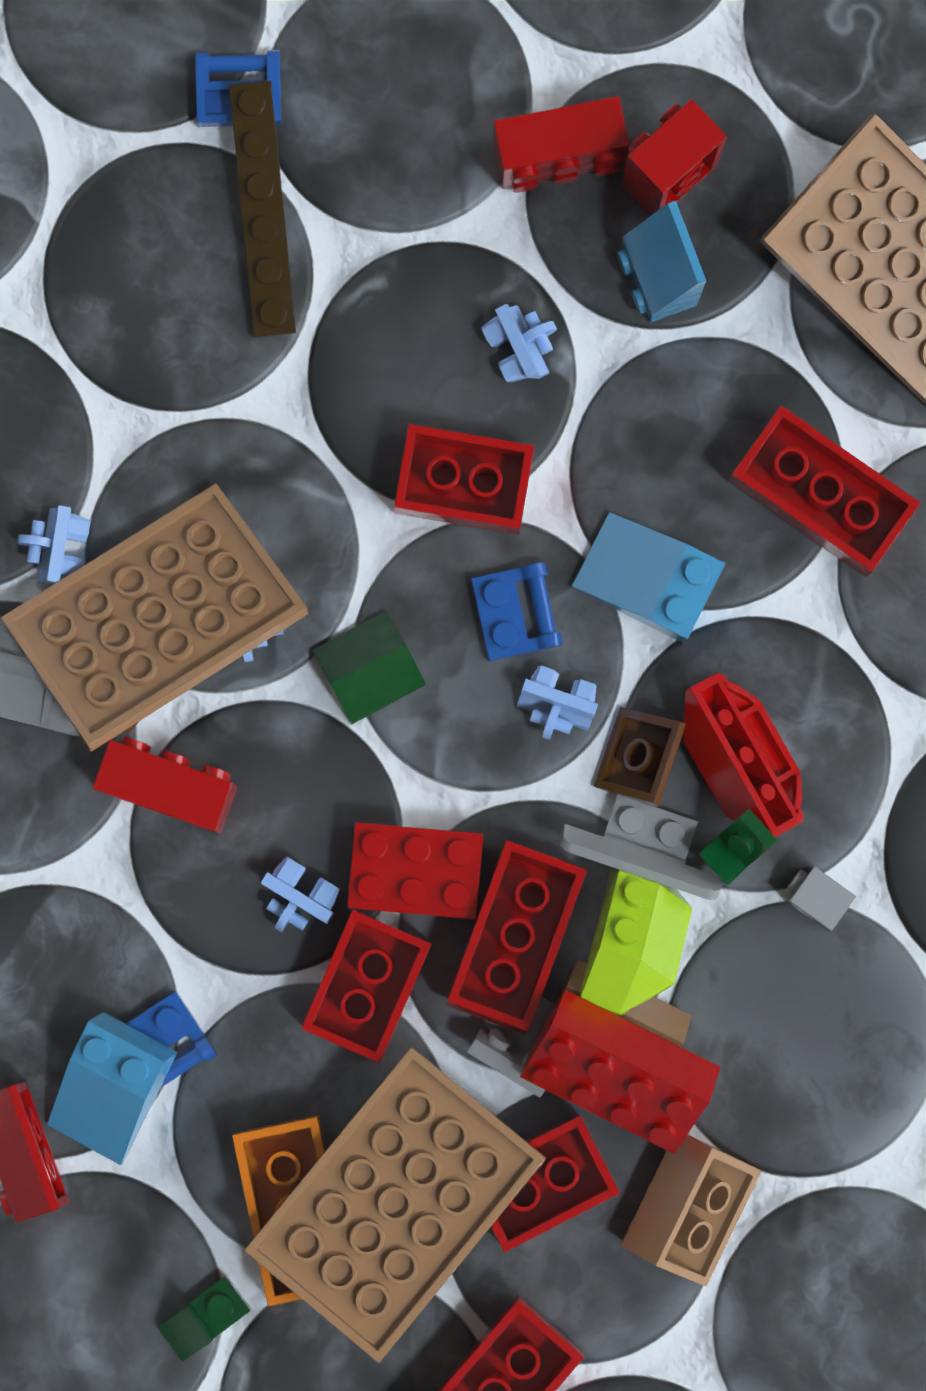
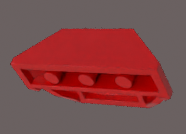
(742, 754)

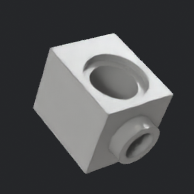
(819, 897)

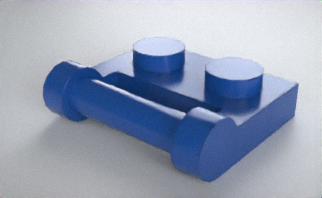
(214, 96)
(502, 613)
(169, 1023)

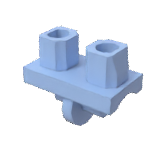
(512, 327)
(60, 527)
(556, 708)
(283, 883)

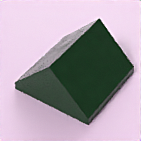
(369, 667)

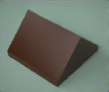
(639, 756)

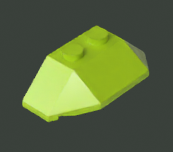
(635, 943)

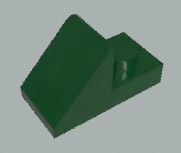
(737, 847)
(204, 1318)

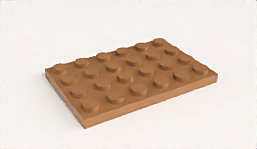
(862, 246)
(154, 616)
(395, 1204)

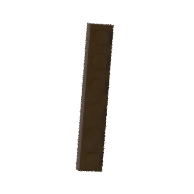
(262, 209)

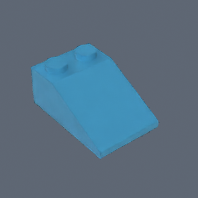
(662, 264)
(648, 576)
(110, 1086)

